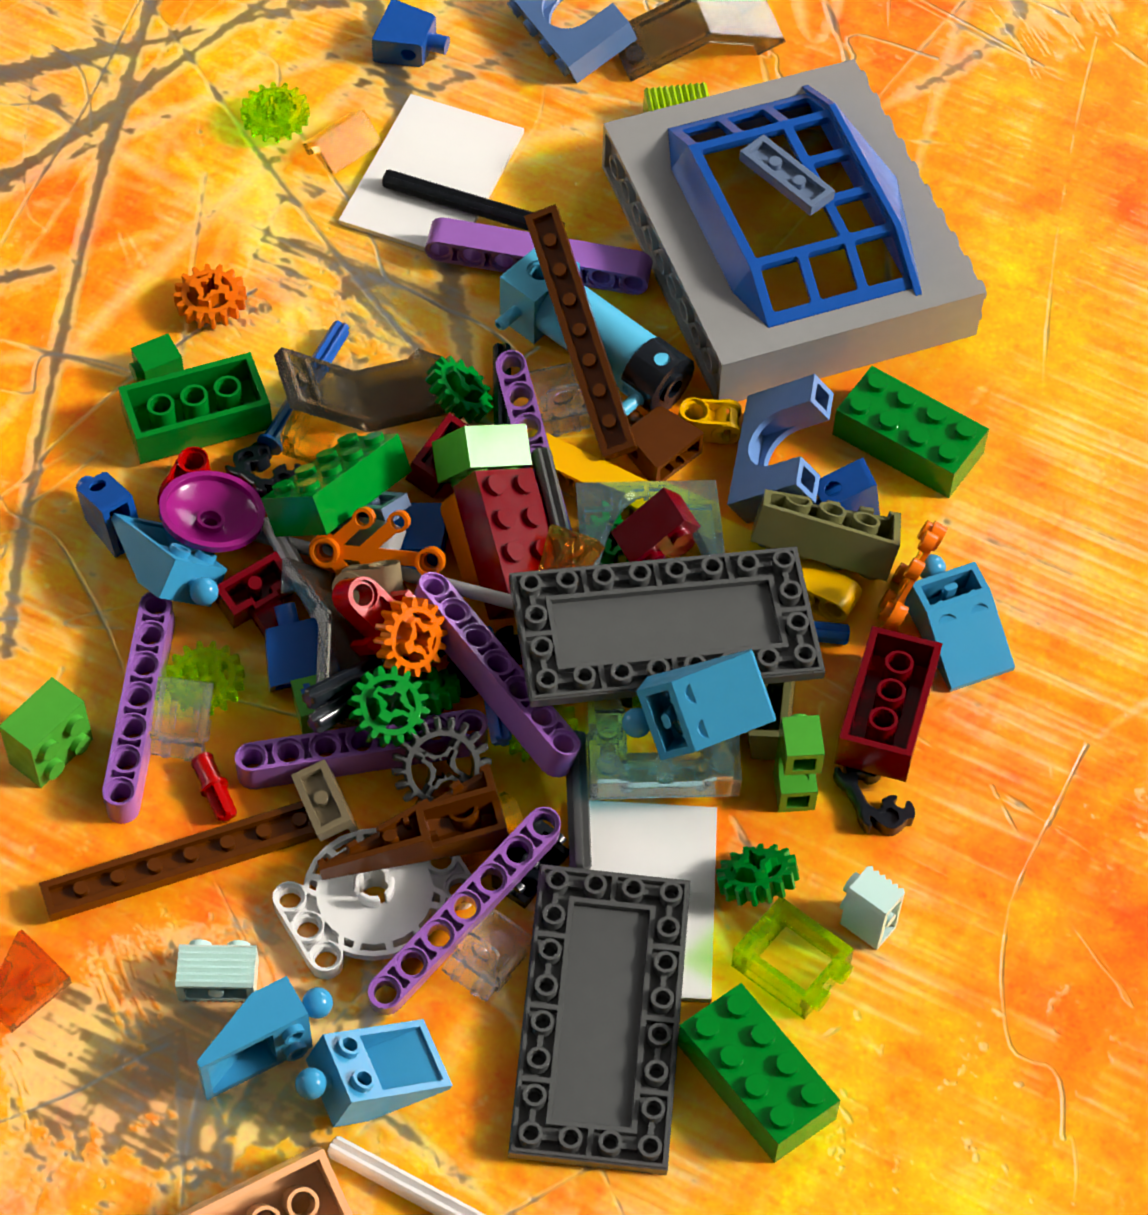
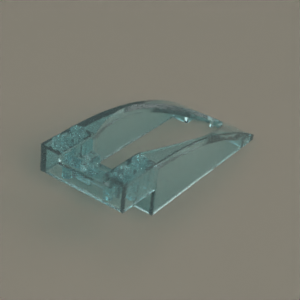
(643, 775)

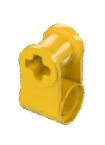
(712, 418)

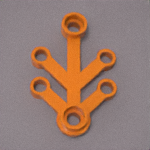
(370, 549)
(891, 605)

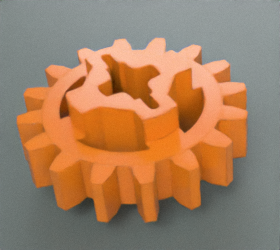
(210, 296)
(410, 636)

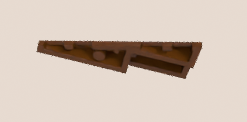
(451, 825)

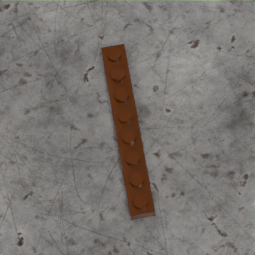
(580, 333)
(176, 861)

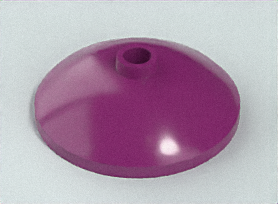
(211, 511)

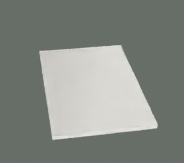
(437, 146)
(672, 845)

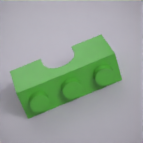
(797, 762)

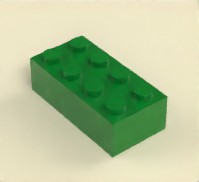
(195, 407)
(910, 431)
(336, 484)
(758, 1072)

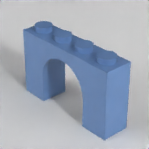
(578, 48)
(766, 423)

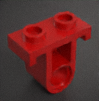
(367, 611)

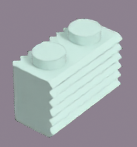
(871, 906)
(216, 971)

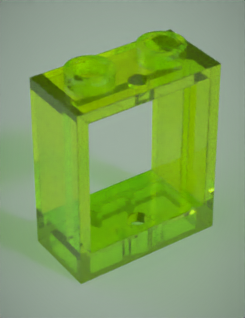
(755, 942)

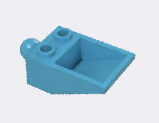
(167, 565)
(961, 614)
(709, 700)
(261, 1035)
(373, 1071)

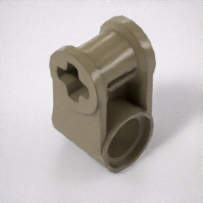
(385, 573)

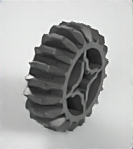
(450, 750)

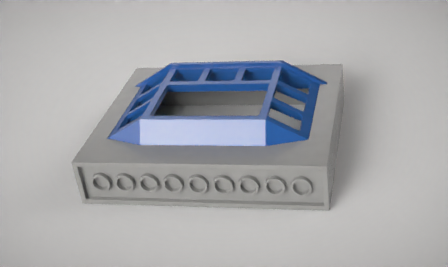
(718, 282)

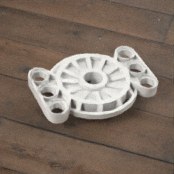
(358, 923)

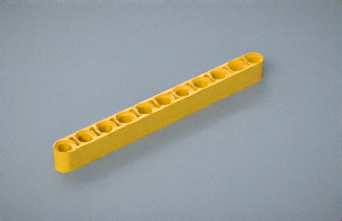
(828, 591)

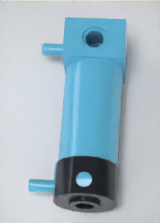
(642, 364)

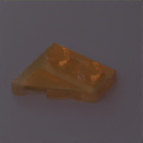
(569, 549)
(27, 981)

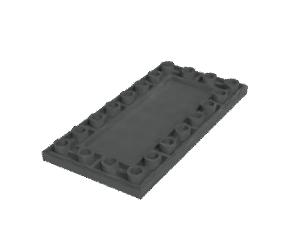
(614, 624)
(601, 1020)

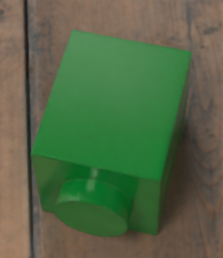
(155, 358)

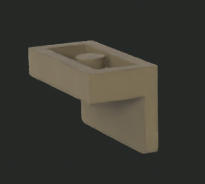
(324, 800)

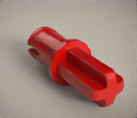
(214, 787)

